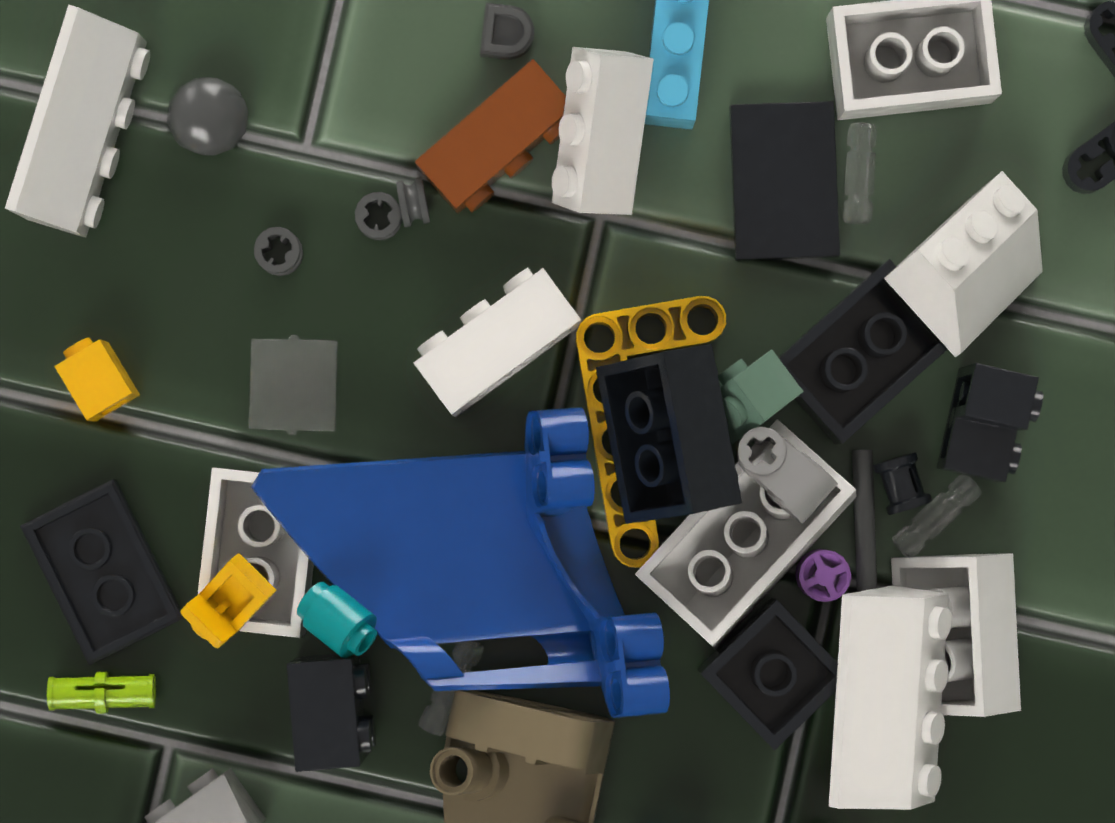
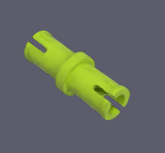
(101, 692)

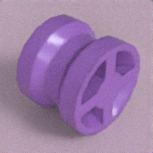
(834, 579)

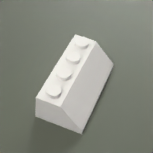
(78, 123)
(734, 555)
(889, 698)

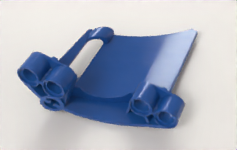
(477, 556)

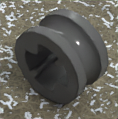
(413, 202)
(394, 217)
(263, 245)

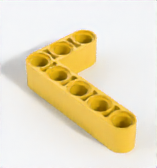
(628, 345)

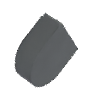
(506, 32)

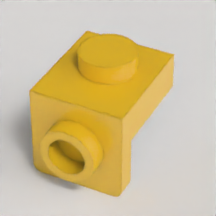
(227, 601)

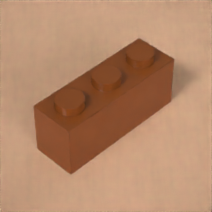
(495, 139)

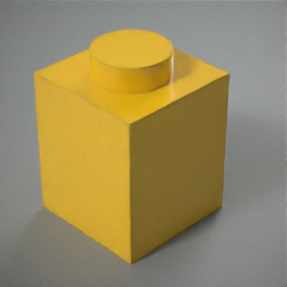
(96, 378)

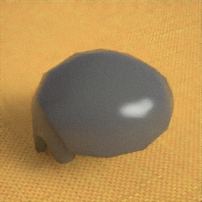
(207, 116)

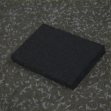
(784, 181)
(102, 571)

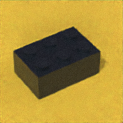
(860, 356)
(669, 434)

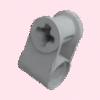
(791, 479)

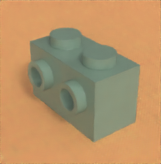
(755, 392)

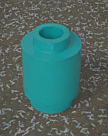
(337, 620)

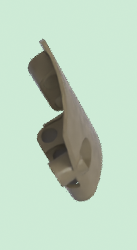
(521, 761)

